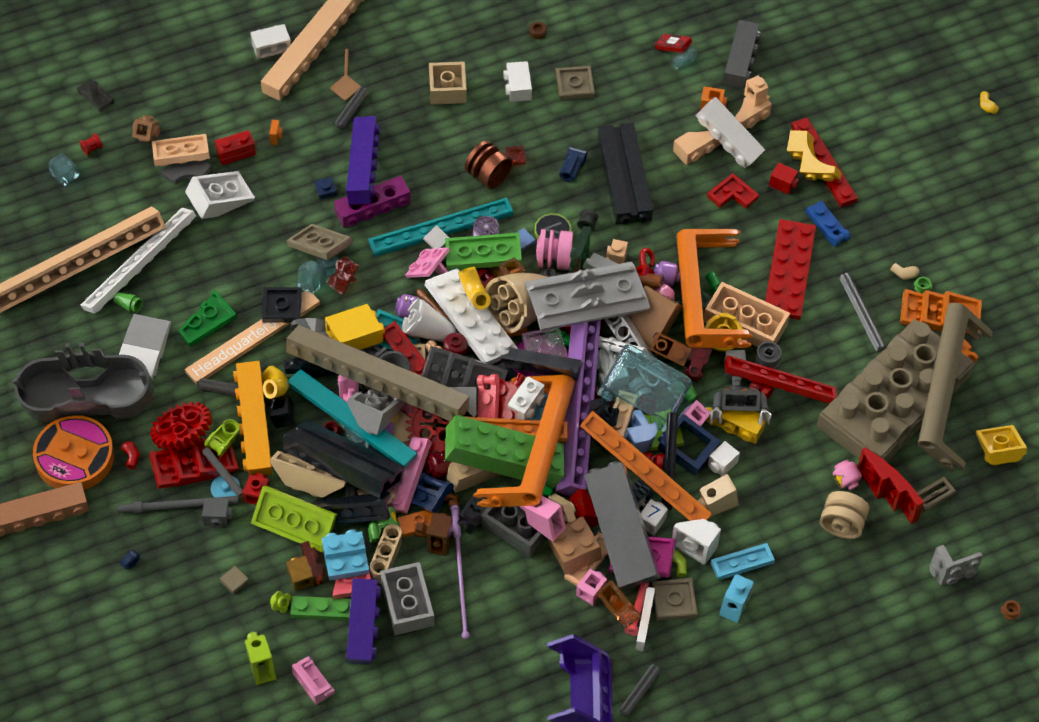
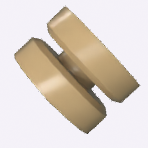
(844, 514)

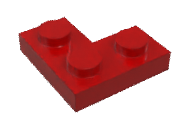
(733, 188)

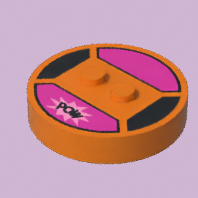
(73, 452)

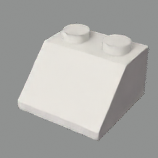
(697, 538)

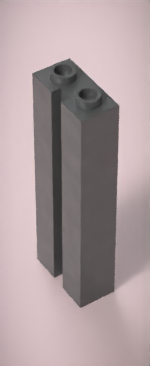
(622, 525)

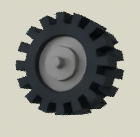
(642, 493)

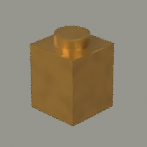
(300, 573)

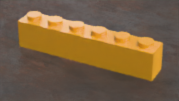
(253, 418)

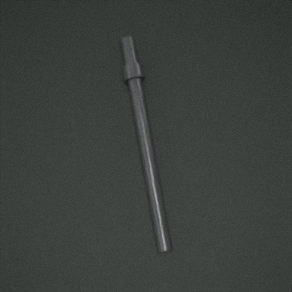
(139, 507)

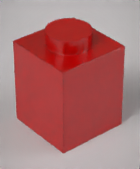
(784, 178)

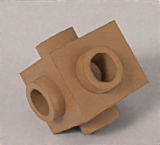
(140, 128)

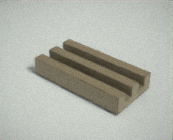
(938, 500)

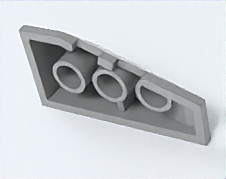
(374, 410)

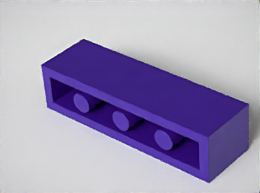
(361, 621)

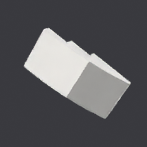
(146, 341)

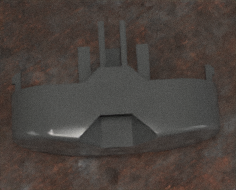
(52, 393)

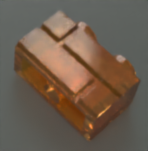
(618, 604)

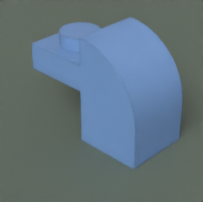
(641, 432)

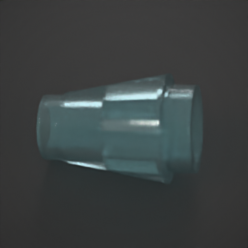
(682, 59)

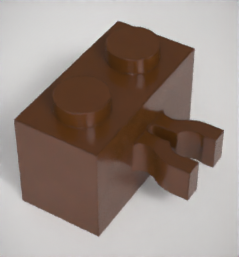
(438, 533)

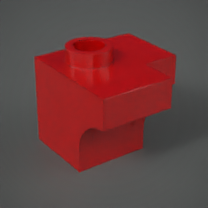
(584, 507)

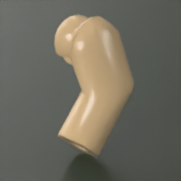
(905, 273)

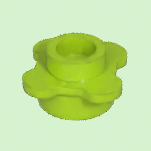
(280, 601)

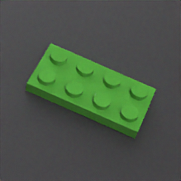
(482, 250)

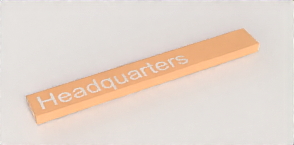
(243, 343)

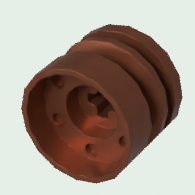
(488, 164)

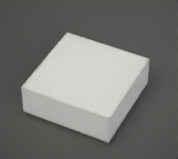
(435, 238)

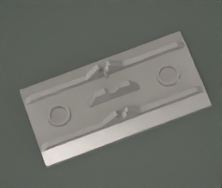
(587, 296)

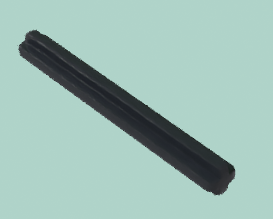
(670, 449)

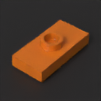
(409, 522)

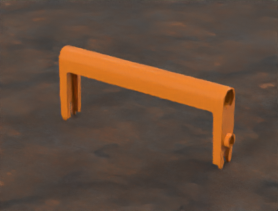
(696, 335)
(530, 491)

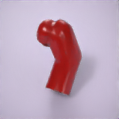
(133, 453)

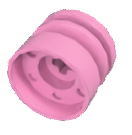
(554, 249)

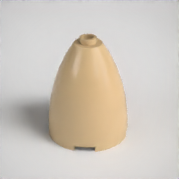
(512, 292)

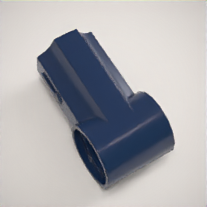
(574, 160)

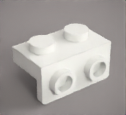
(527, 399)

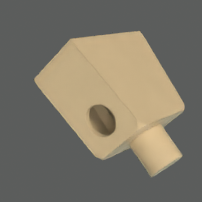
(719, 495)

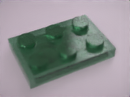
(581, 251)

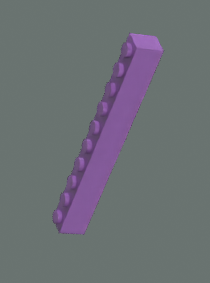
(582, 346)

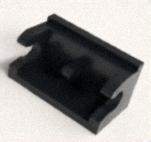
(471, 513)

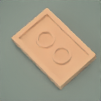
(180, 150)

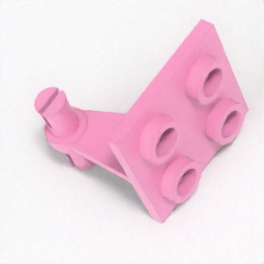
(428, 262)

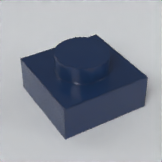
(325, 188)

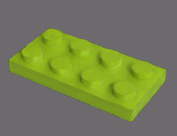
(292, 517)

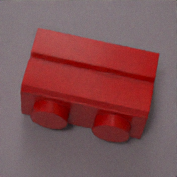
(235, 147)

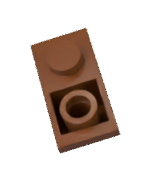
(670, 348)

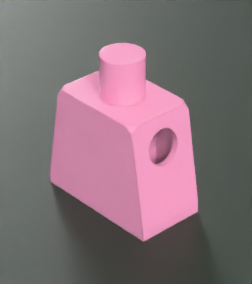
(546, 518)

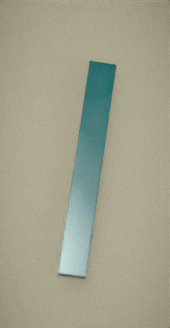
(448, 224)
(340, 411)

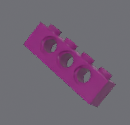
(387, 196)

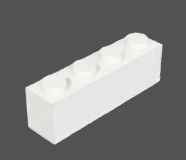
(729, 132)

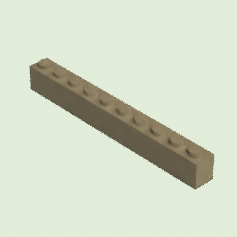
(377, 373)

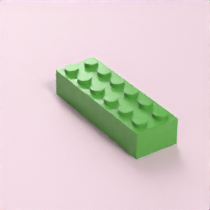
(496, 449)

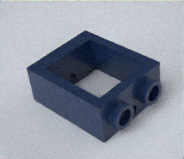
(682, 459)

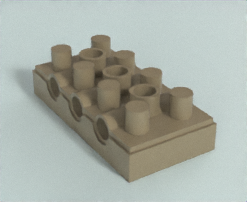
(890, 395)

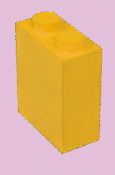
(355, 327)

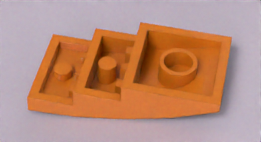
(932, 307)

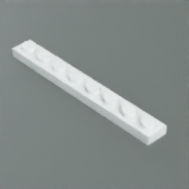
(138, 260)

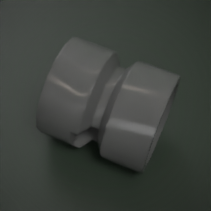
(768, 355)

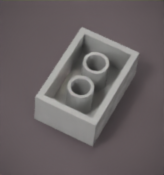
(407, 598)

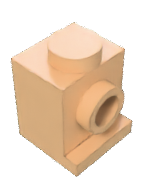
(759, 88)
(617, 251)

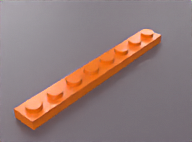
(644, 468)

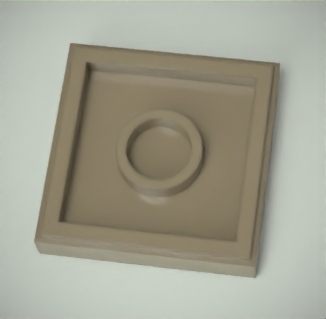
(575, 82)
(674, 599)

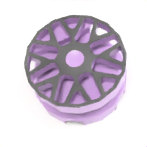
(485, 226)

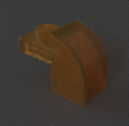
(509, 267)

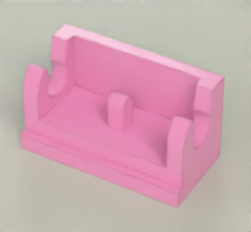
(312, 680)

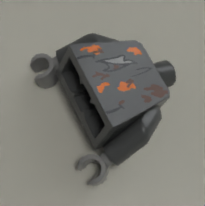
(740, 399)

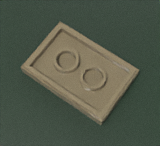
(319, 241)

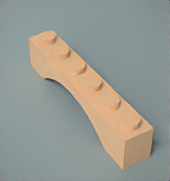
(696, 144)

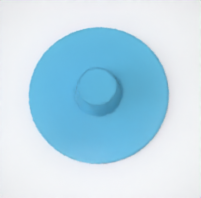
(220, 488)

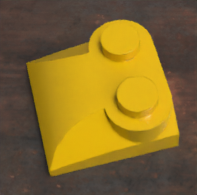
(1001, 444)

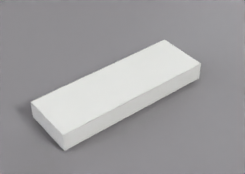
(645, 619)

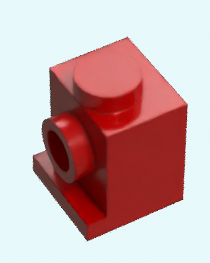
(253, 488)

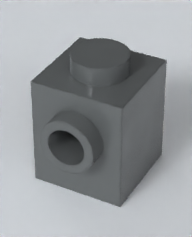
(216, 512)

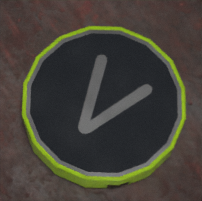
(551, 222)

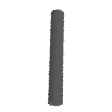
(222, 471)

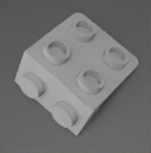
(950, 572)

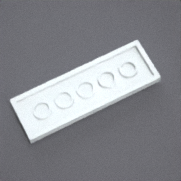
(477, 326)

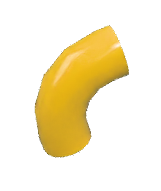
(474, 289)
(275, 382)

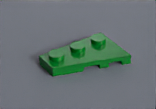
(208, 319)

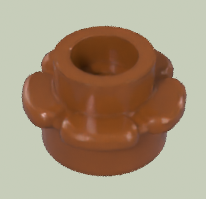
(1011, 605)

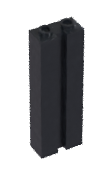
(625, 174)
(343, 458)

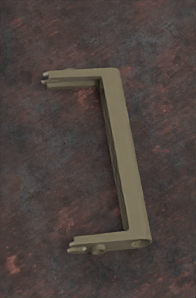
(956, 323)

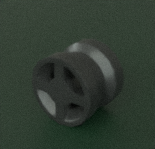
(587, 218)

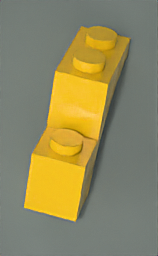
(801, 148)

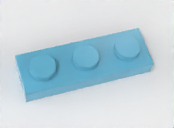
(742, 561)

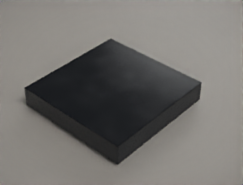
(281, 304)

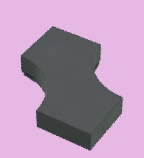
(178, 172)

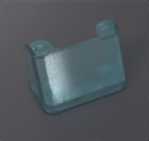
(645, 384)

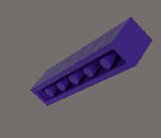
(362, 160)

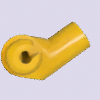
(986, 104)

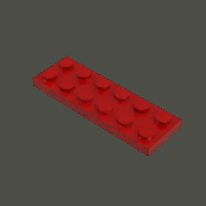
(790, 266)

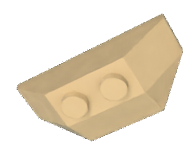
(304, 476)

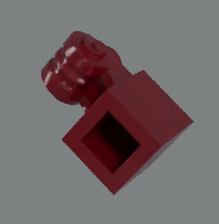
(698, 358)

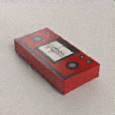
(673, 43)

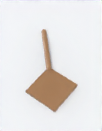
(345, 86)

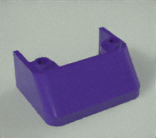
(589, 680)

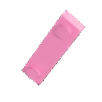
(411, 475)

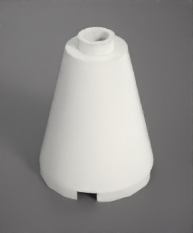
(426, 322)

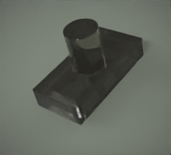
(95, 95)

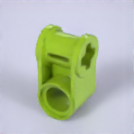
(221, 439)

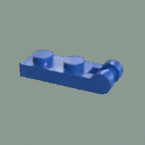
(827, 223)

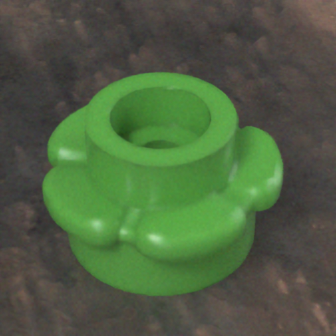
(922, 281)

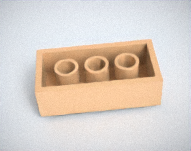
(755, 315)

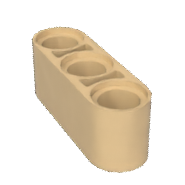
(386, 545)

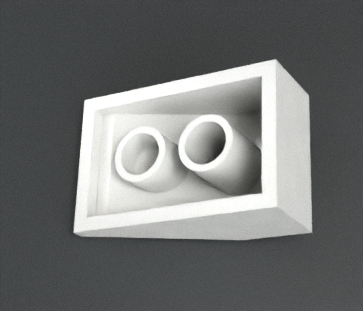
(218, 193)

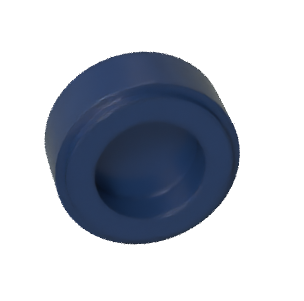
(130, 560)

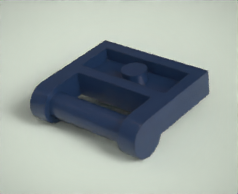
(427, 498)

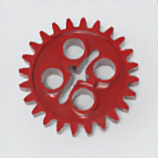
(181, 426)
(416, 429)

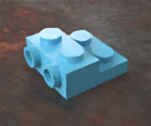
(345, 555)

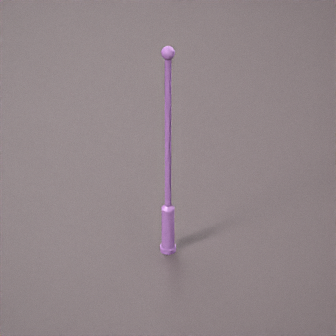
(457, 534)

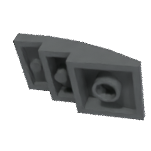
(457, 370)

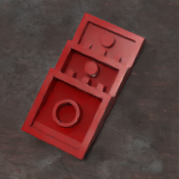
(188, 465)
(888, 482)

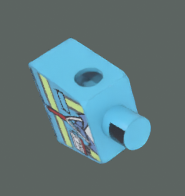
(738, 594)

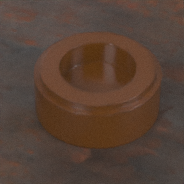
(538, 30)

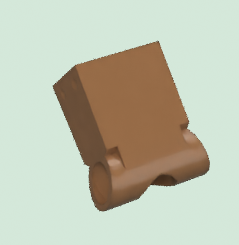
(658, 319)

